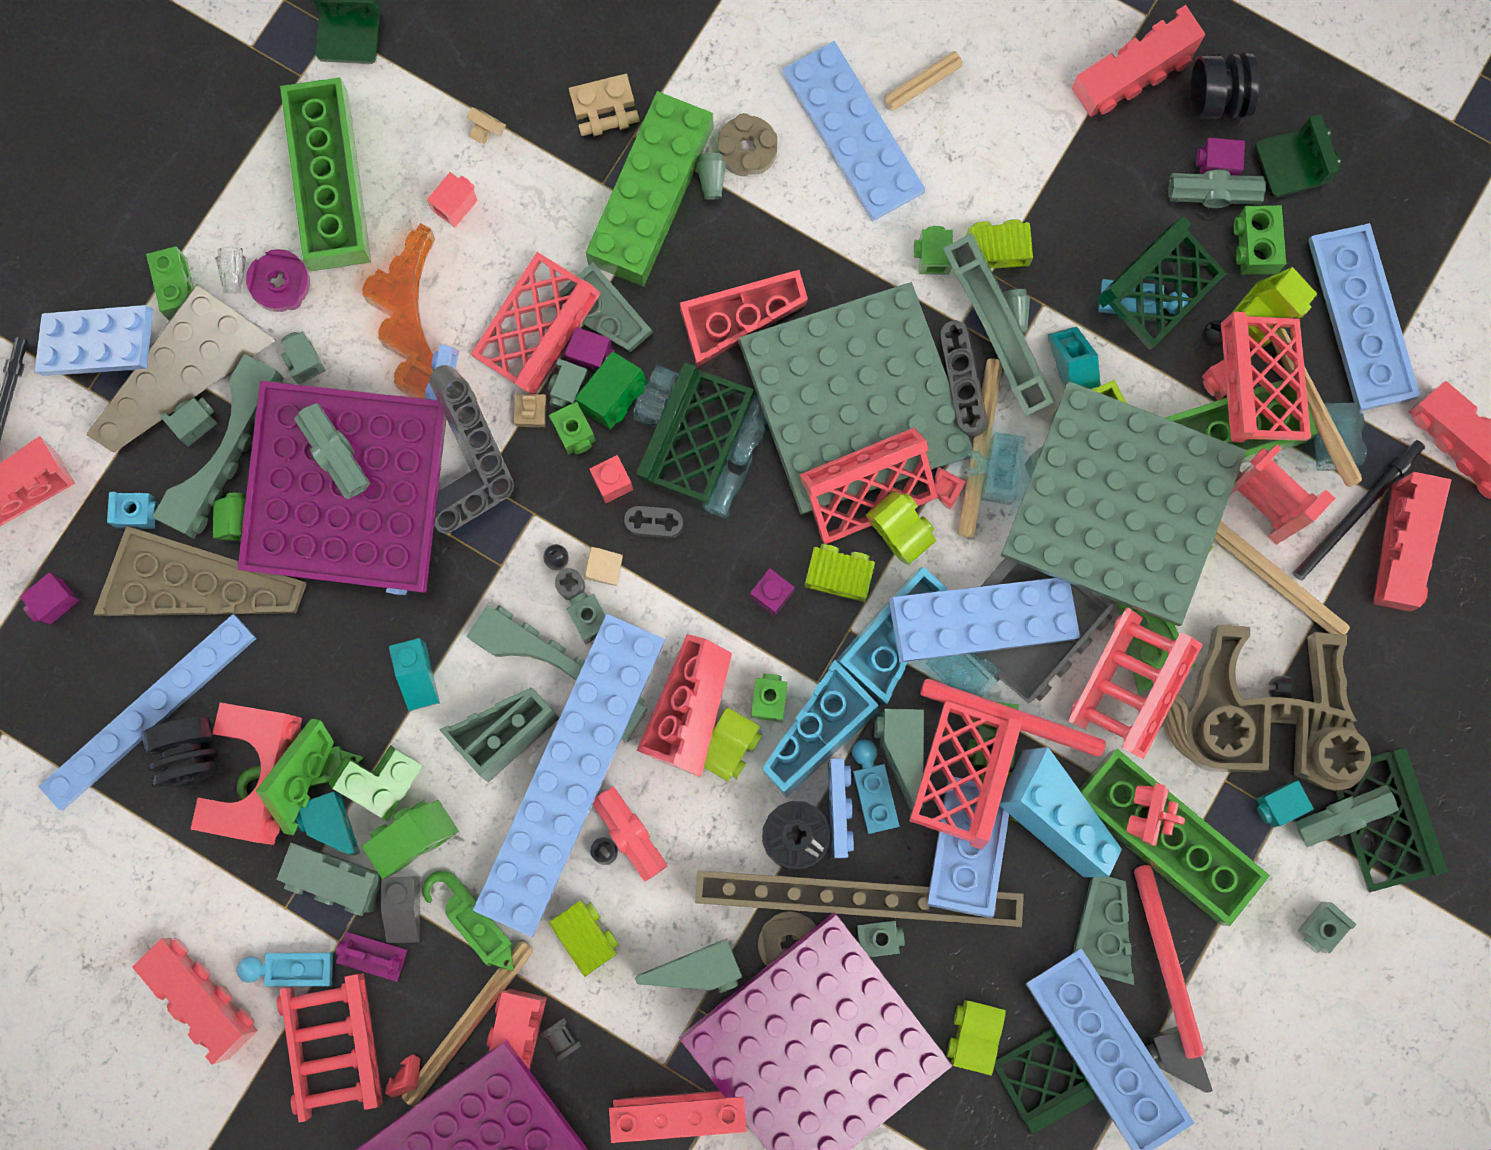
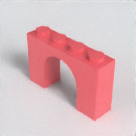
(271, 736)

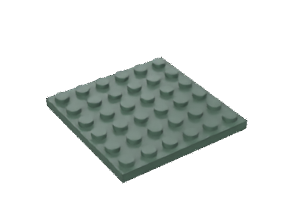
(851, 382)
(1124, 503)

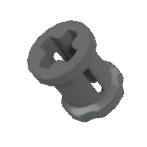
(562, 578)
(560, 1040)

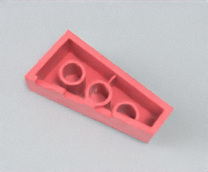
(722, 317)
(31, 478)
(687, 706)
(195, 999)
(518, 1022)

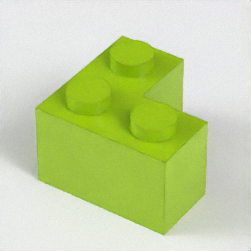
(1277, 297)

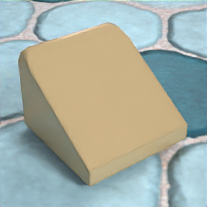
(603, 566)

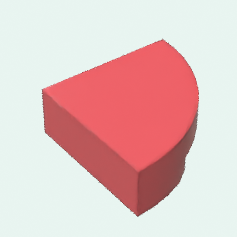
(947, 487)
(406, 1078)

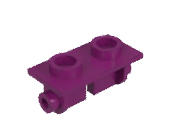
(371, 956)

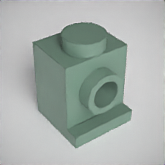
(301, 357)
(566, 384)
(191, 420)
(587, 628)
(1313, 928)
(867, 935)

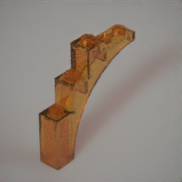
(399, 297)

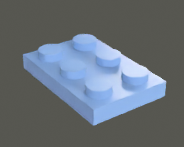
(840, 808)

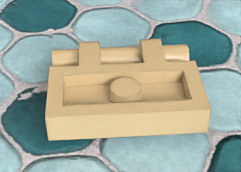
(603, 97)

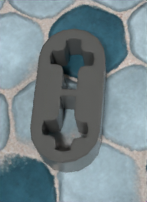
(654, 514)

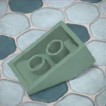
(902, 746)
(702, 969)

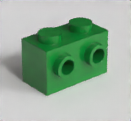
(611, 390)

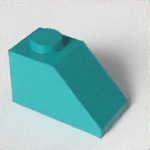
(1075, 358)
(414, 674)
(329, 823)

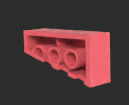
(1139, 63)
(1458, 431)
(1410, 540)

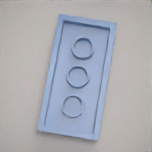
(94, 340)
(963, 875)

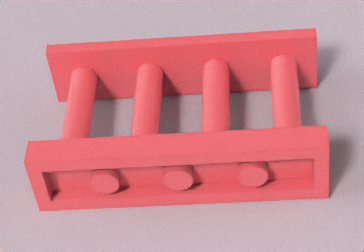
(1279, 496)
(1152, 708)
(361, 1057)
(676, 1116)

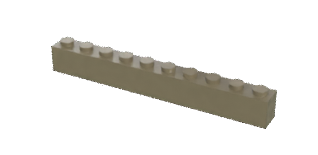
(842, 898)

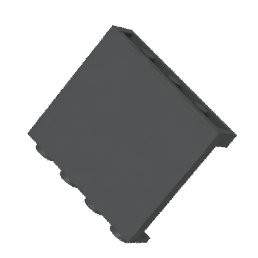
(1032, 667)

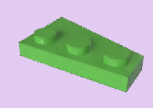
(288, 782)

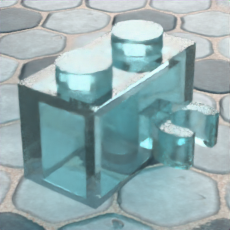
(1349, 424)
(1000, 468)
(966, 672)

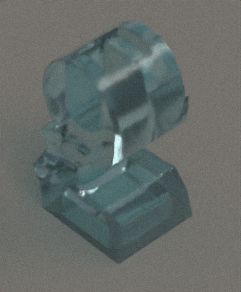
(655, 395)

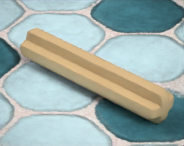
(923, 81)

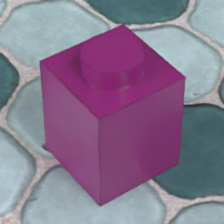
(1221, 155)
(588, 349)
(772, 592)
(48, 599)

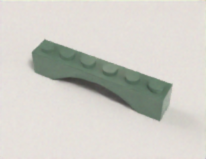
(1000, 324)
(188, 504)
(503, 637)

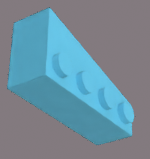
(873, 654)
(820, 729)
(1058, 814)

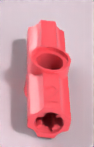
(629, 834)

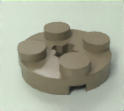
(743, 129)
(775, 932)

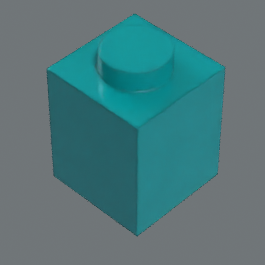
(1283, 804)

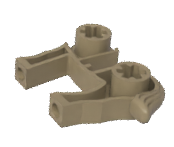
(1234, 734)

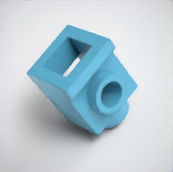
(120, 510)

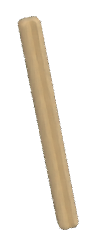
(1324, 423)
(981, 443)
(1280, 581)
(467, 1024)

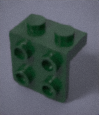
(348, 31)
(1299, 158)

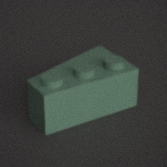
(501, 733)
(330, 879)

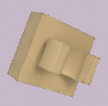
(484, 125)
(530, 410)

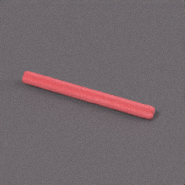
(1030, 723)
(1169, 962)

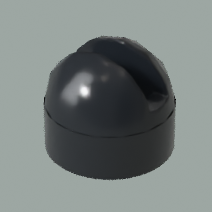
(1211, 336)
(558, 562)
(1283, 686)
(597, 854)

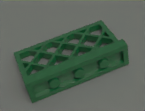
(1140, 269)
(671, 423)
(1416, 819)
(1058, 1106)

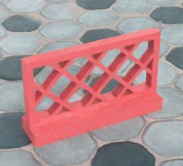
(559, 330)
(1240, 381)
(839, 473)
(989, 789)

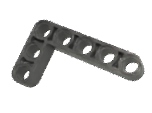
(489, 476)

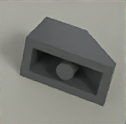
(401, 909)
(1170, 1057)

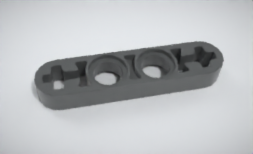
(962, 378)

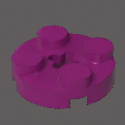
(269, 266)

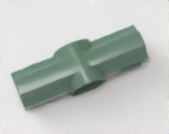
(1216, 188)
(332, 451)
(1346, 816)

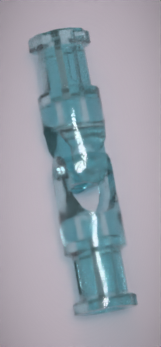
(748, 438)

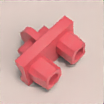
(1149, 828)

